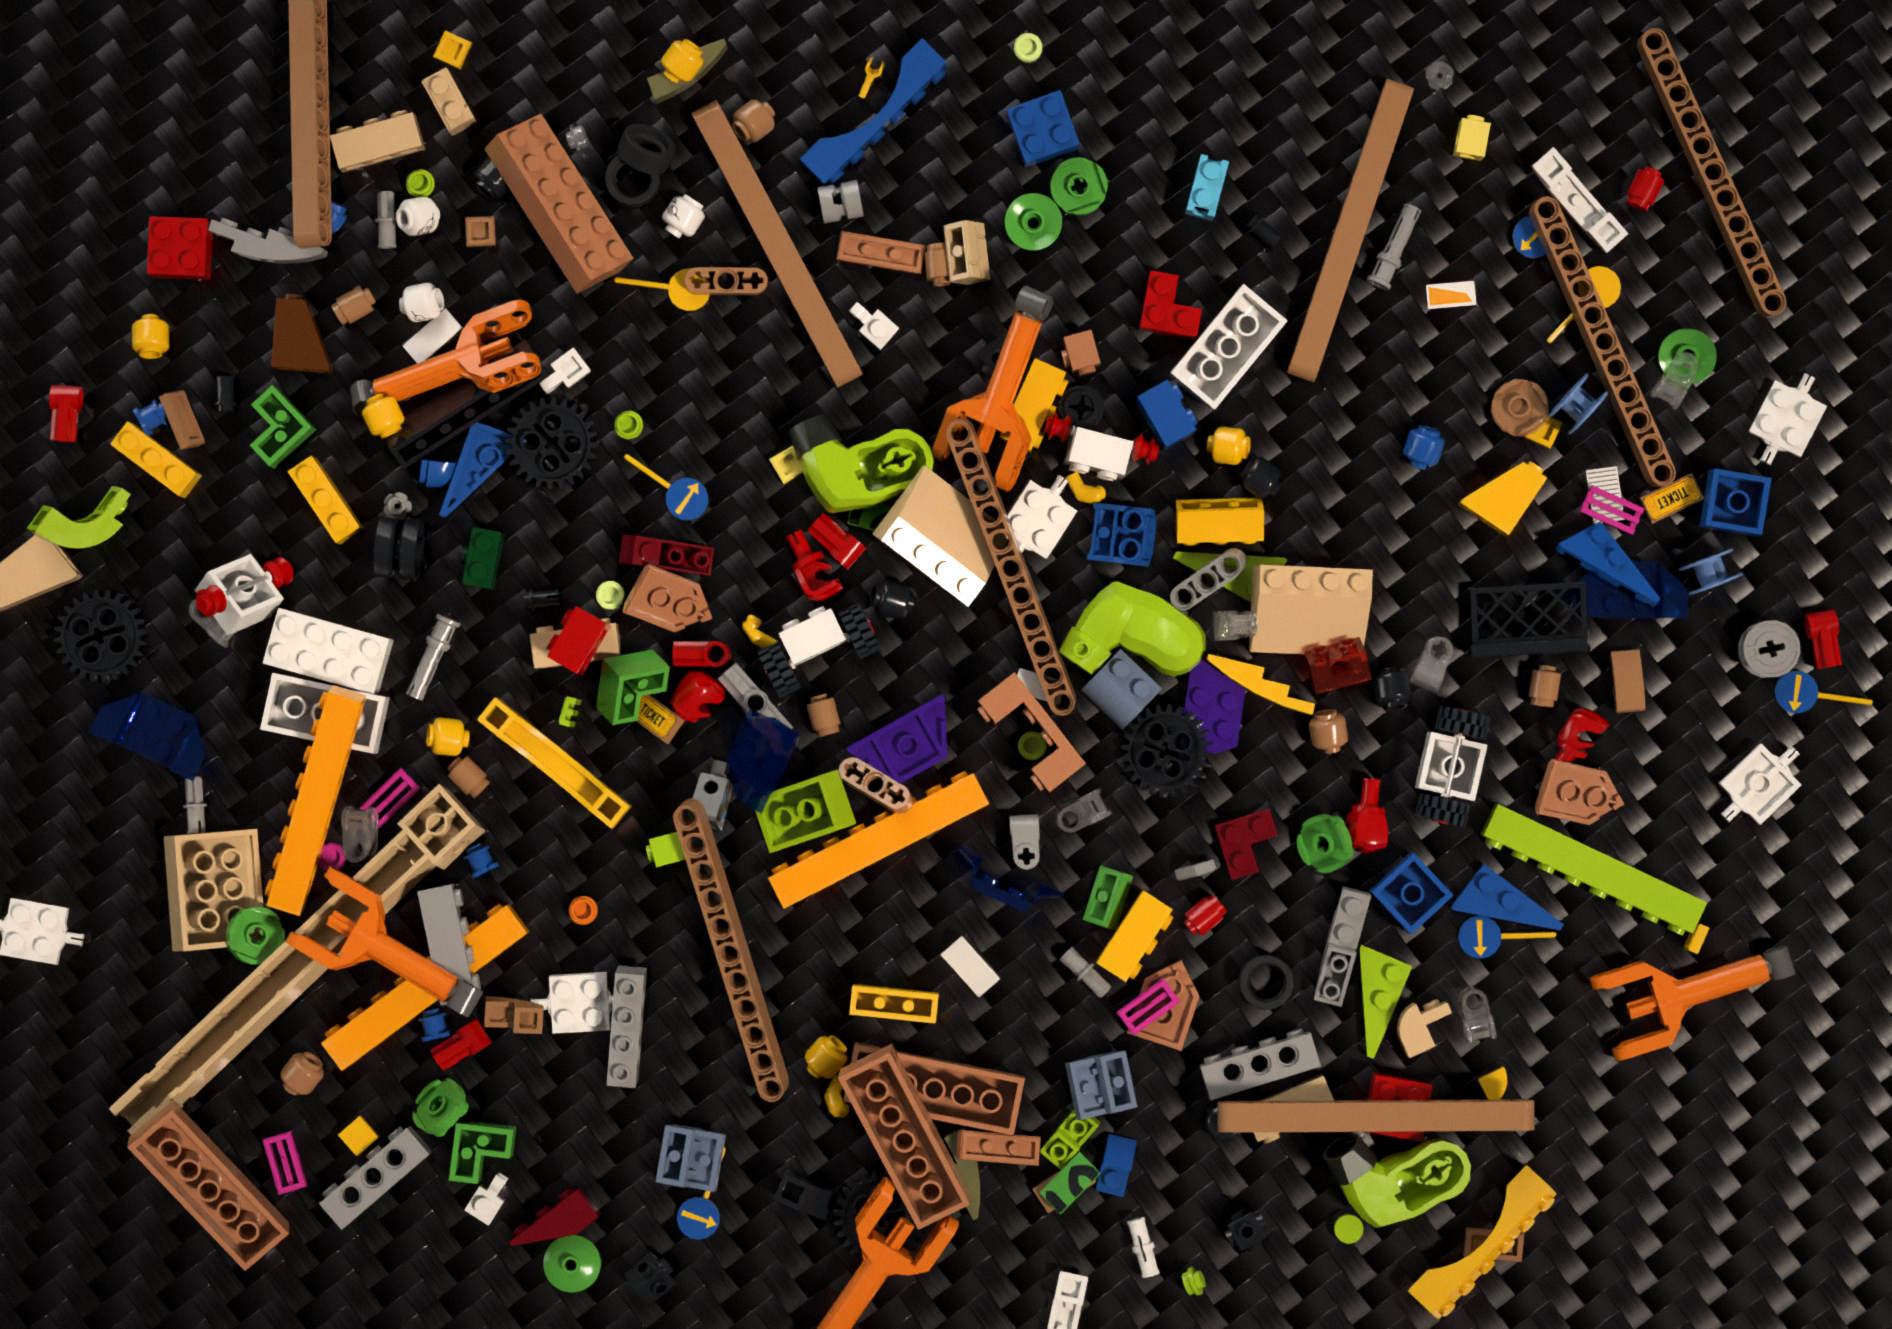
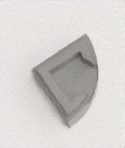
(1195, 870)

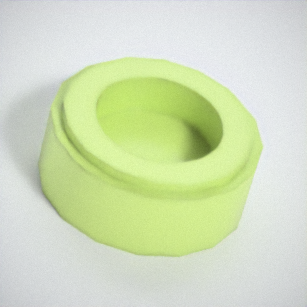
(1027, 47)
(610, 595)

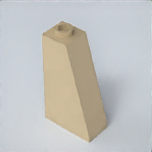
(33, 571)

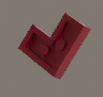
(1236, 840)

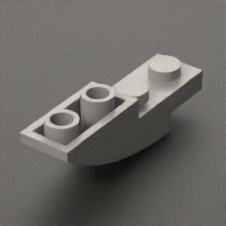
(276, 248)
(1341, 946)

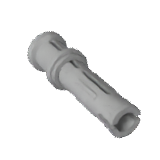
(1389, 259)
(437, 644)

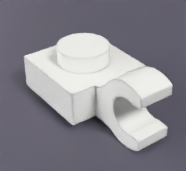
(876, 327)
(568, 369)
(486, 1201)

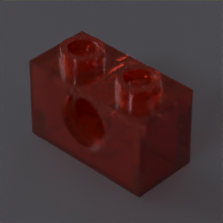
(1350, 671)

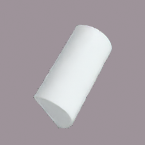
(1228, 347)

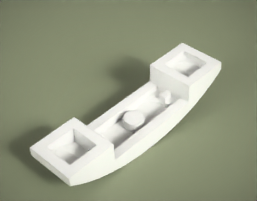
(1578, 201)
(1067, 1301)

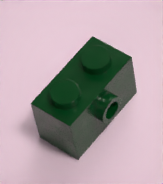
(482, 558)

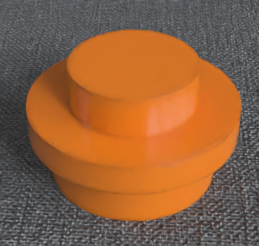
(583, 910)

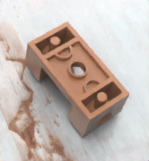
(1058, 764)

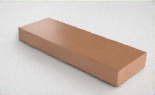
(881, 252)
(998, 1148)

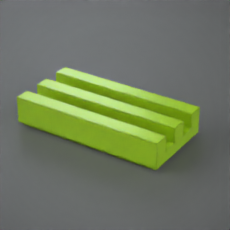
(568, 711)

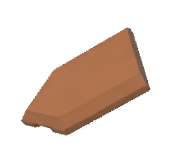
(666, 600)
(1576, 793)
(1173, 1025)

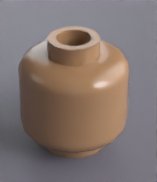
(753, 121)
(1328, 730)
(302, 1073)

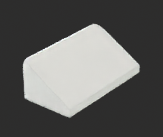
(433, 337)
(970, 966)

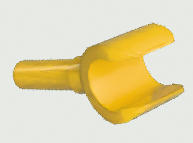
(871, 74)

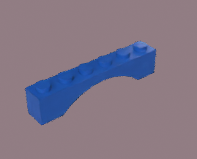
(831, 155)

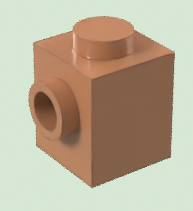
(1080, 353)

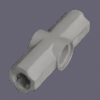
(742, 688)

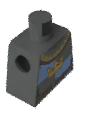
(716, 803)

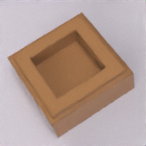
(480, 231)

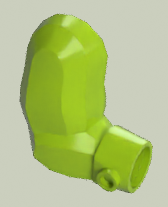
(1137, 624)

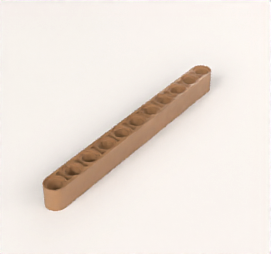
(310, 123)
(1713, 159)
(1350, 230)
(777, 243)
(1602, 327)
(1011, 581)
(732, 937)
(1376, 1115)

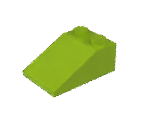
(805, 811)

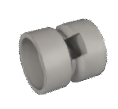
(851, 202)

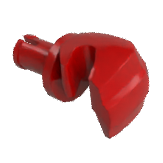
(808, 567)
(693, 692)
(1569, 736)
(1367, 820)

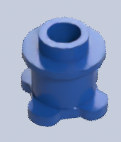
(151, 416)
(480, 860)
(433, 1024)

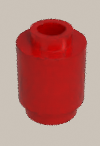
(1645, 188)
(1204, 915)

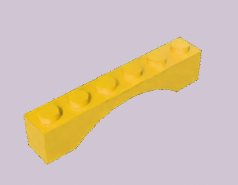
(554, 762)
(1524, 1200)

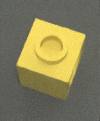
(1472, 138)

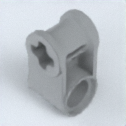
(1025, 834)

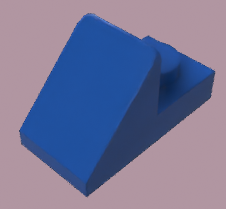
(1116, 1165)

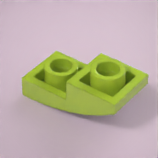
(1068, 1139)

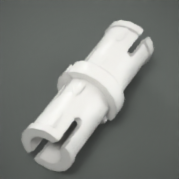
(1143, 1247)

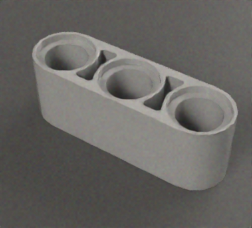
(1196, 584)

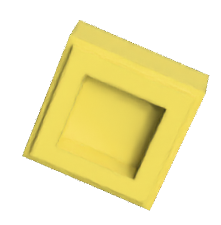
(787, 465)

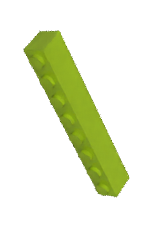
(1594, 869)

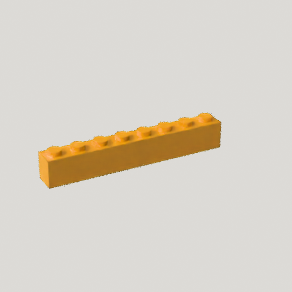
(316, 799)
(877, 841)
(407, 1001)

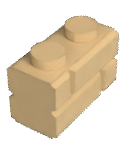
(449, 101)
(966, 252)

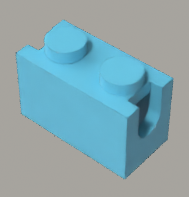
(1206, 187)

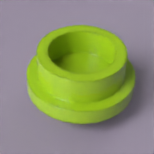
(420, 183)
(628, 425)
(1193, 1281)

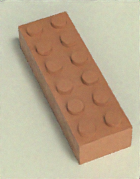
(558, 203)
(960, 1091)
(904, 1136)
(208, 1185)

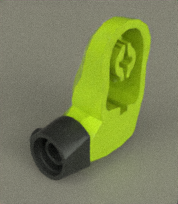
(859, 474)
(1399, 1183)

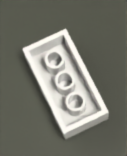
(328, 651)
(294, 706)

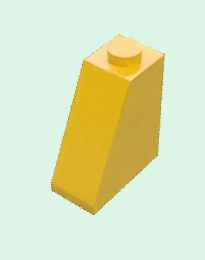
(1506, 497)

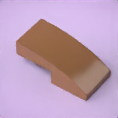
(1628, 681)
(513, 1013)

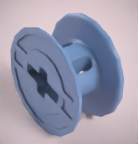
(1578, 404)
(1710, 571)

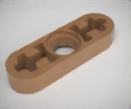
(704, 287)
(880, 796)

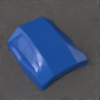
(1123, 534)

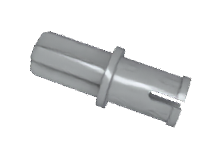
(386, 220)
(195, 806)
(1085, 972)

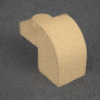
(1412, 1026)

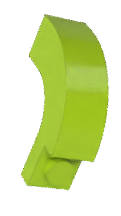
(82, 533)

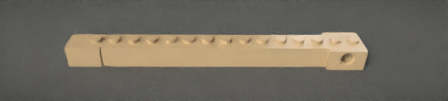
(430, 837)

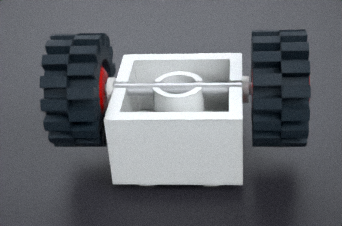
(813, 638)
(1451, 766)

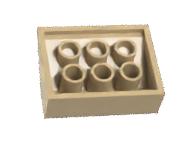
(940, 535)
(1308, 607)
(209, 883)

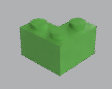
(287, 427)
(626, 680)
(473, 1142)

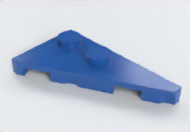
(479, 458)
(1607, 559)
(1496, 898)

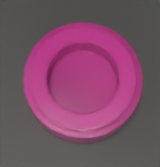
(332, 856)

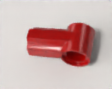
(65, 406)
(841, 544)
(1823, 631)
(698, 654)
(465, 1042)

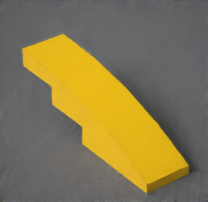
(1250, 678)

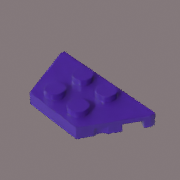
(1218, 704)
(907, 743)

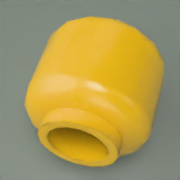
(682, 61)
(150, 336)
(383, 416)
(1229, 445)
(447, 736)
(826, 1057)

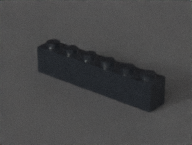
(454, 412)

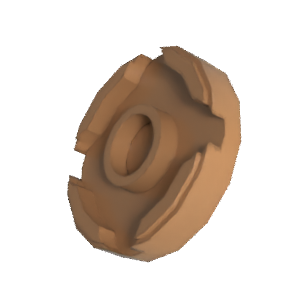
(1520, 407)

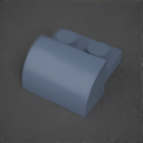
(1121, 689)
(1101, 1084)
(690, 1157)

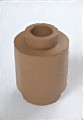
(937, 264)
(353, 305)
(1544, 686)
(823, 715)
(468, 776)

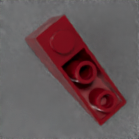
(666, 554)
(565, 1219)

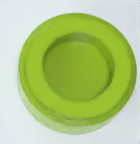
(1032, 745)
(1348, 1228)

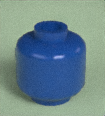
(1424, 447)

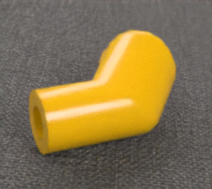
(1083, 492)
(757, 637)
(834, 1099)

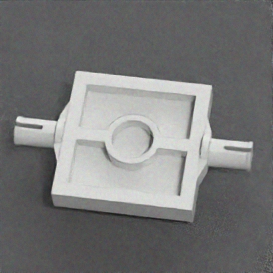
(1787, 419)
(1040, 516)
(1760, 784)
(36, 931)
(578, 1002)

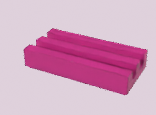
(1633, 519)
(407, 781)
(1128, 1020)
(295, 1159)

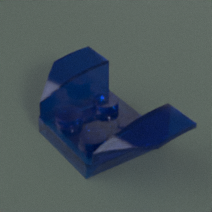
(1619, 602)
(153, 731)
(760, 757)
(1013, 896)

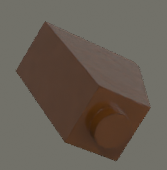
(298, 338)

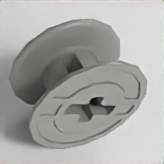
(1764, 664)

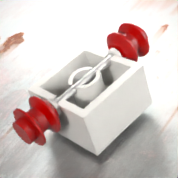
(1098, 451)
(243, 592)

